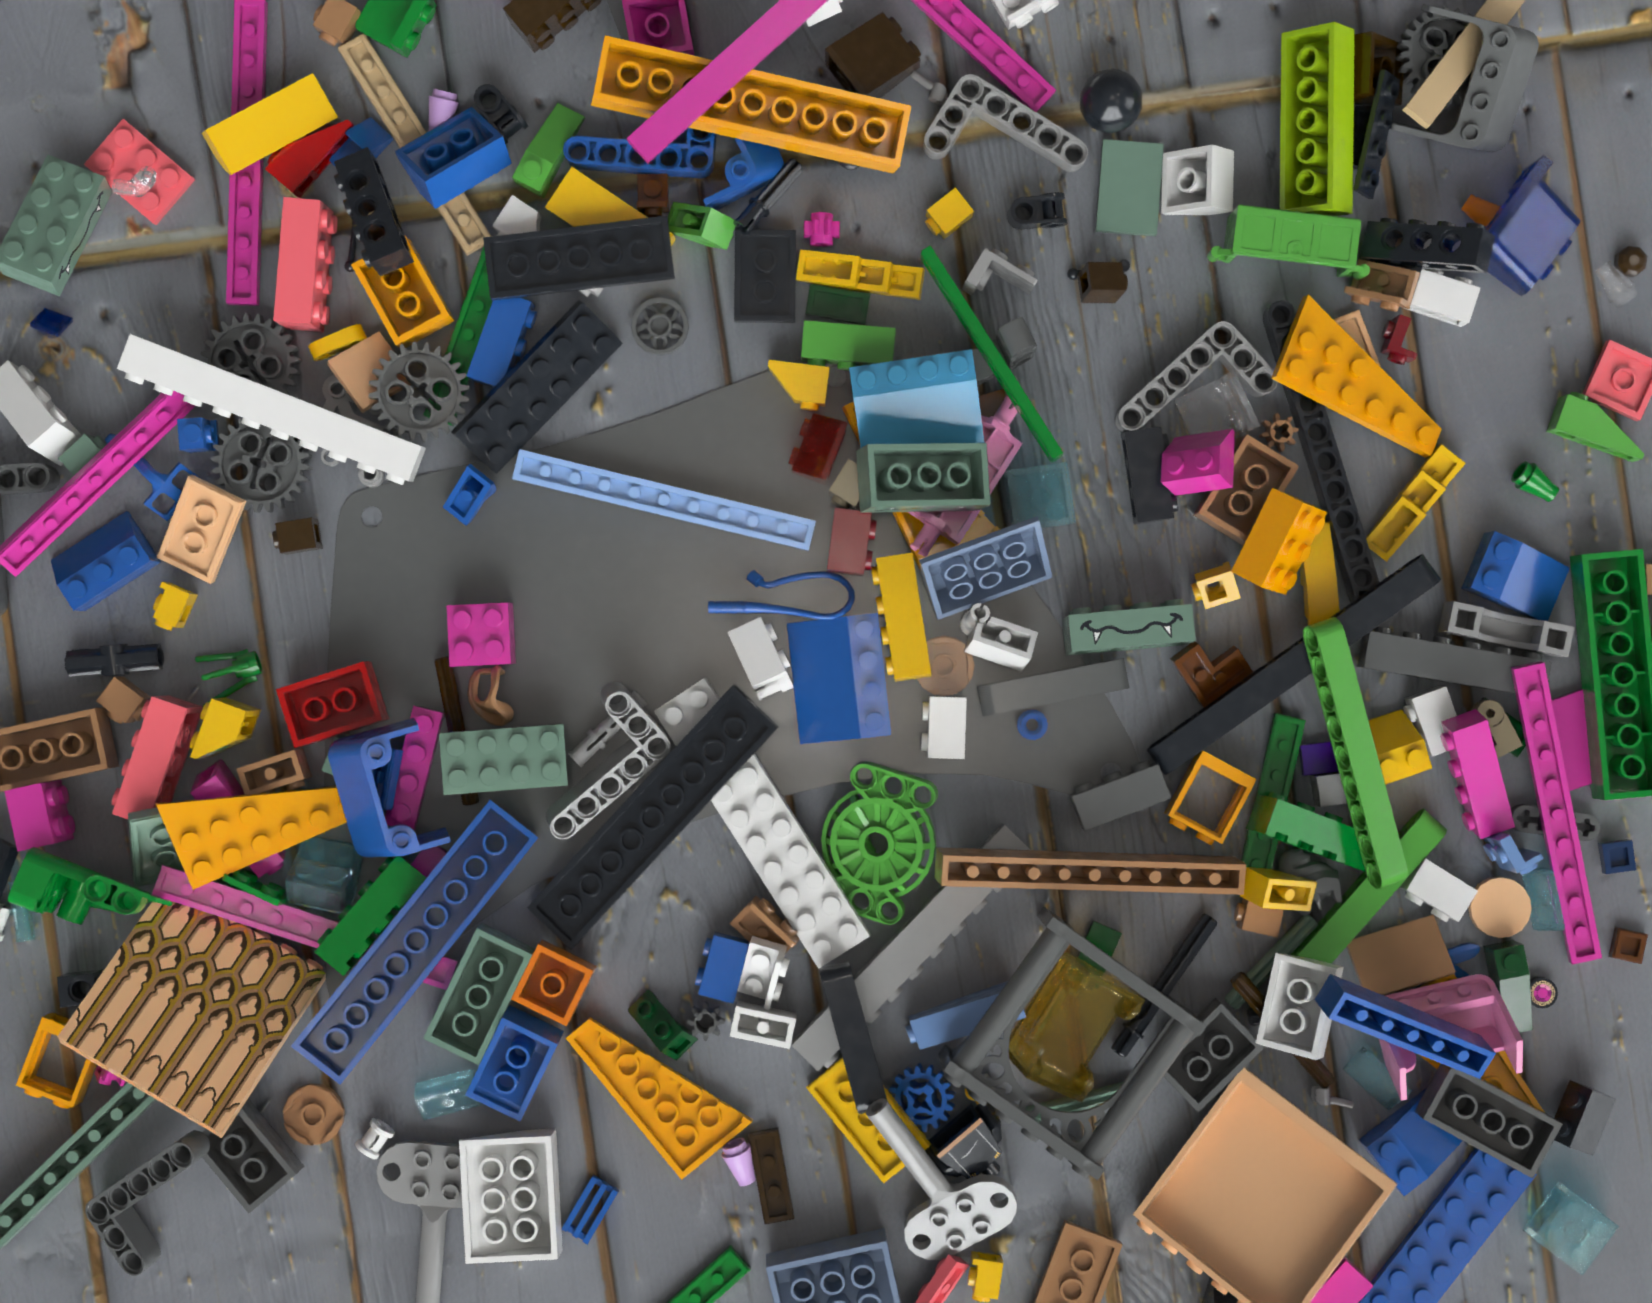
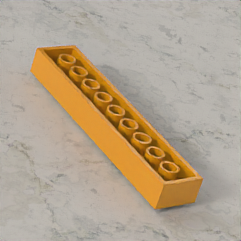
(759, 107)

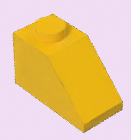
(802, 382)
(1278, 890)

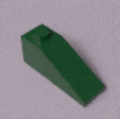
(1511, 975)

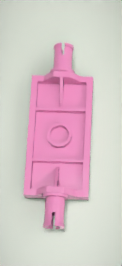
(1000, 453)

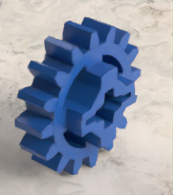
(931, 1104)

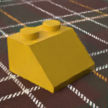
(1398, 746)

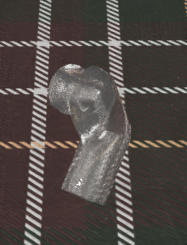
(138, 185)

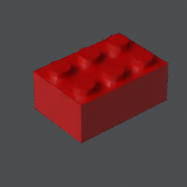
(332, 704)

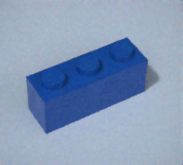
(501, 340)

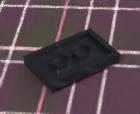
(765, 276)

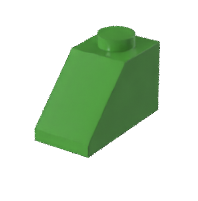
(701, 225)

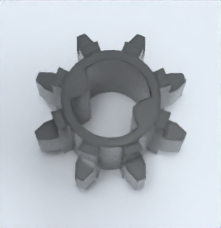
(713, 1028)

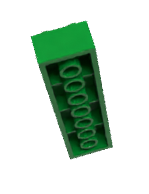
(1615, 670)

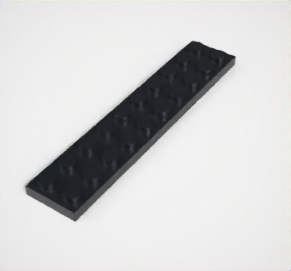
(653, 817)

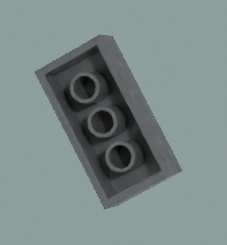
(1488, 1119)

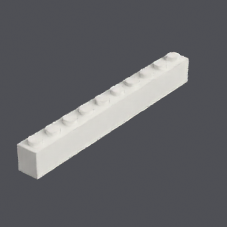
(271, 408)

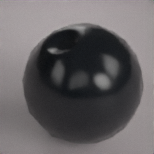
(1111, 101)

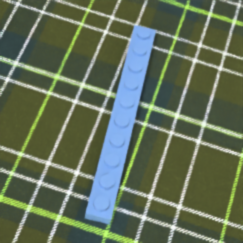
(663, 500)

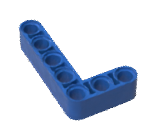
(622, 162)

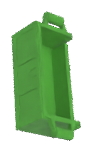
(1292, 238)

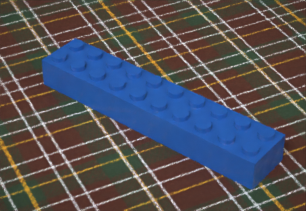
(414, 942)

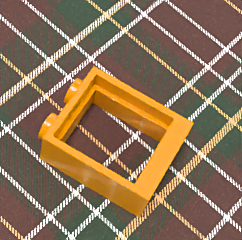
(1245, 786)
(37, 1086)

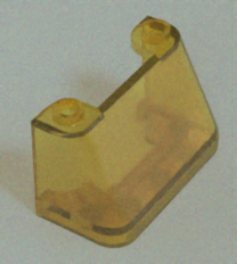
(1068, 1025)

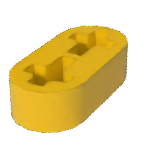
(337, 342)

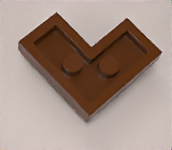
(1210, 679)

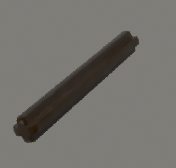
(452, 709)
(1256, 1001)

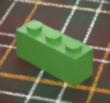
(846, 344)

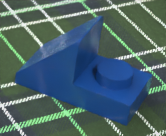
(364, 135)
(469, 494)

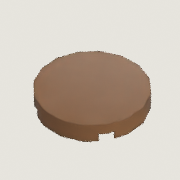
(949, 666)
(313, 1114)

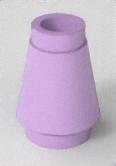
(441, 107)
(739, 1160)

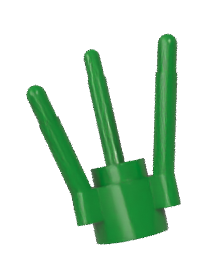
(246, 666)

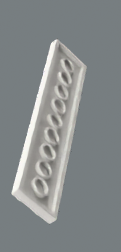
(775, 842)

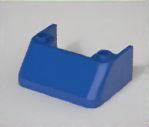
(747, 172)
(352, 767)

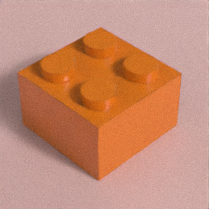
(553, 982)

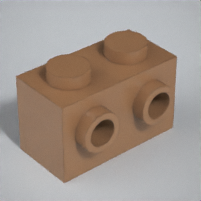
(281, 770)

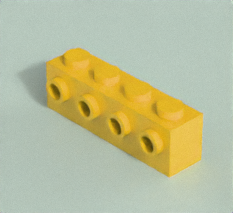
(903, 617)

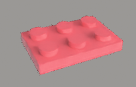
(122, 157)

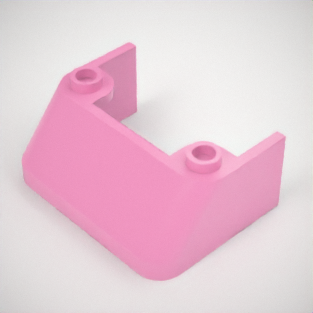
(1466, 1002)

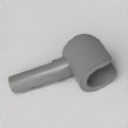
(938, 91)
(1322, 1097)

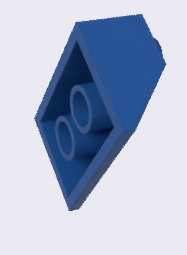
(454, 157)
(103, 562)

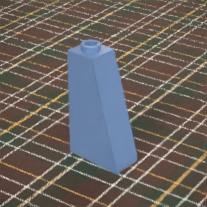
(952, 1018)

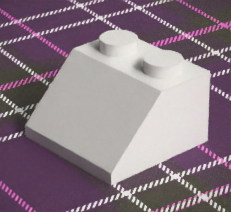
(1197, 181)

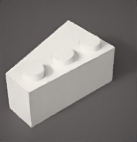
(34, 414)

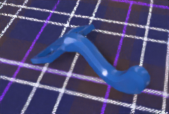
(160, 482)

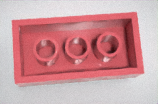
(304, 265)
(157, 754)

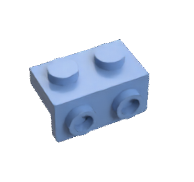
(1504, 851)

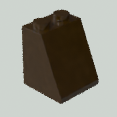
(872, 57)

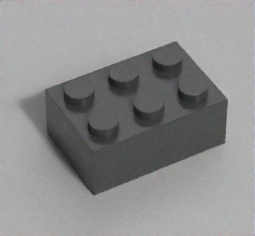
(1212, 1058)
(251, 1158)

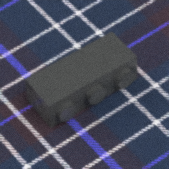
(1119, 795)

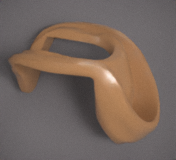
(491, 709)

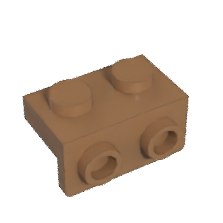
(1385, 285)
(760, 921)

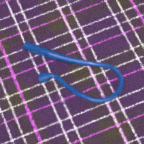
(757, 580)

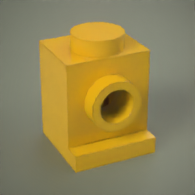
(1223, 592)
(173, 606)
(985, 1276)

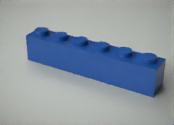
(1404, 1026)

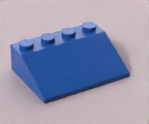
(839, 679)

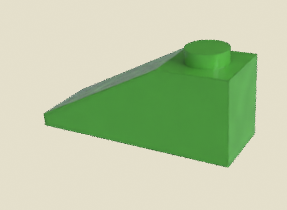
(546, 152)
(1590, 426)

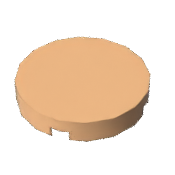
(1500, 907)

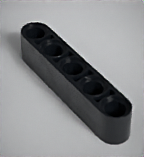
(852, 1035)

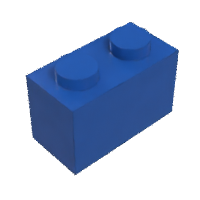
(723, 967)

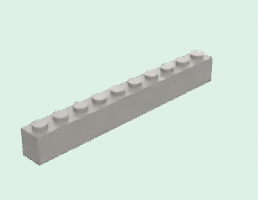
(903, 955)

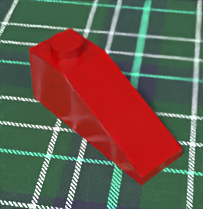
(305, 159)

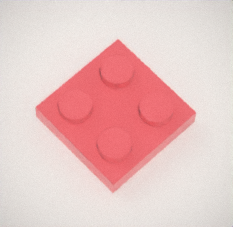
(1621, 380)

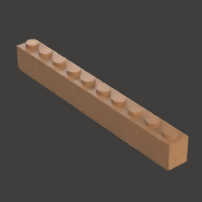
(1089, 871)

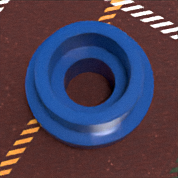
(1041, 727)

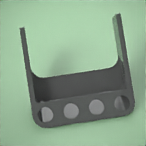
(1493, 87)

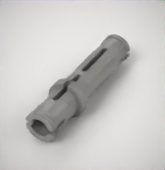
(582, 753)

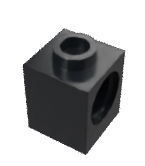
(69, 986)

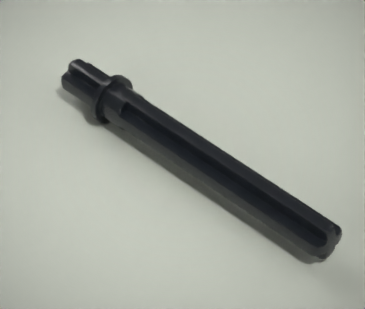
(1165, 983)

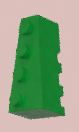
(1306, 829)
(370, 915)

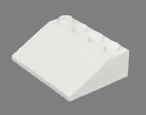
(511, 1197)

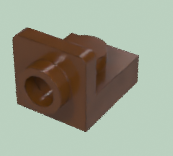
(653, 194)

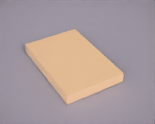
(201, 529)

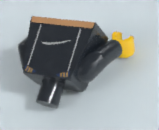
(968, 1143)

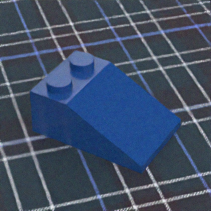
(1515, 576)
(514, 1063)
(1408, 1146)

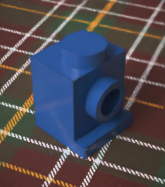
(197, 434)

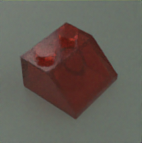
(819, 447)

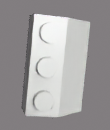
(1290, 1014)

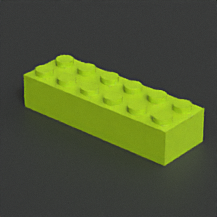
(1317, 119)

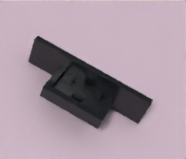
(1371, 133)

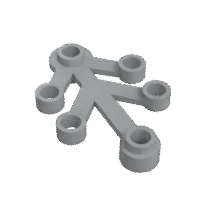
(343, 401)

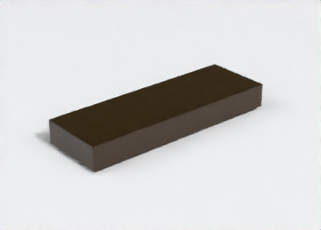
(771, 1175)

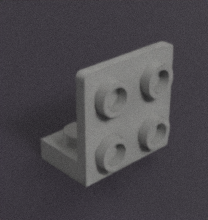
(996, 262)

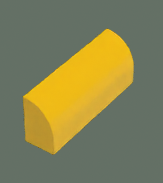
(269, 124)
(585, 202)

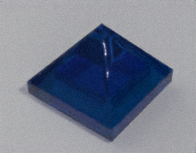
(51, 323)

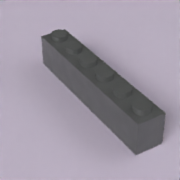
(1441, 660)

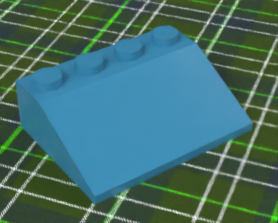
(918, 400)

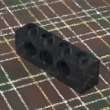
(364, 170)
(1470, 256)

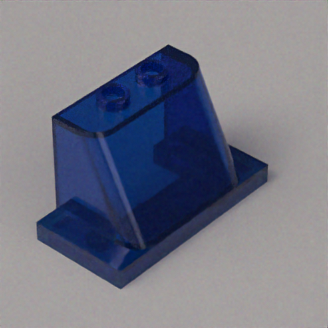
(1529, 230)

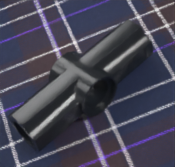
(114, 660)

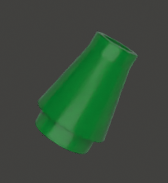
(1533, 481)

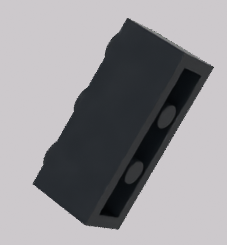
(1143, 463)

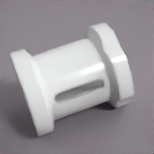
(374, 1138)

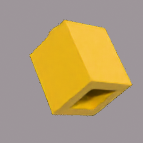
(948, 214)

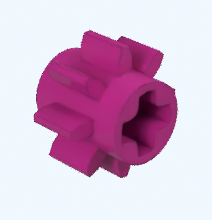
(821, 229)

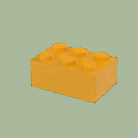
(405, 300)
(1279, 542)

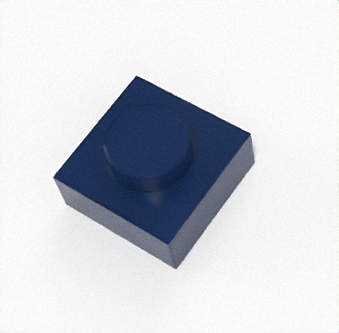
(1617, 856)

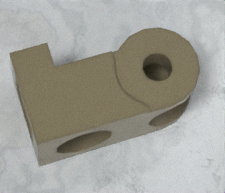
(1502, 731)

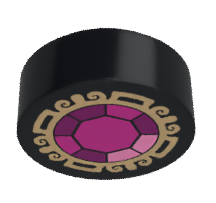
(1543, 992)

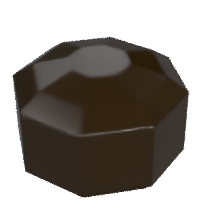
(1630, 261)

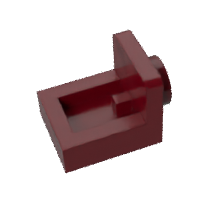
(1394, 334)

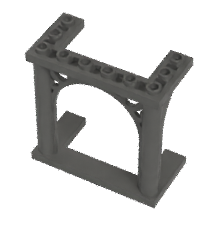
(967, 1060)

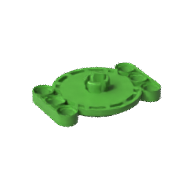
(894, 818)

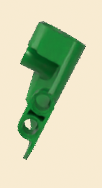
(49, 879)

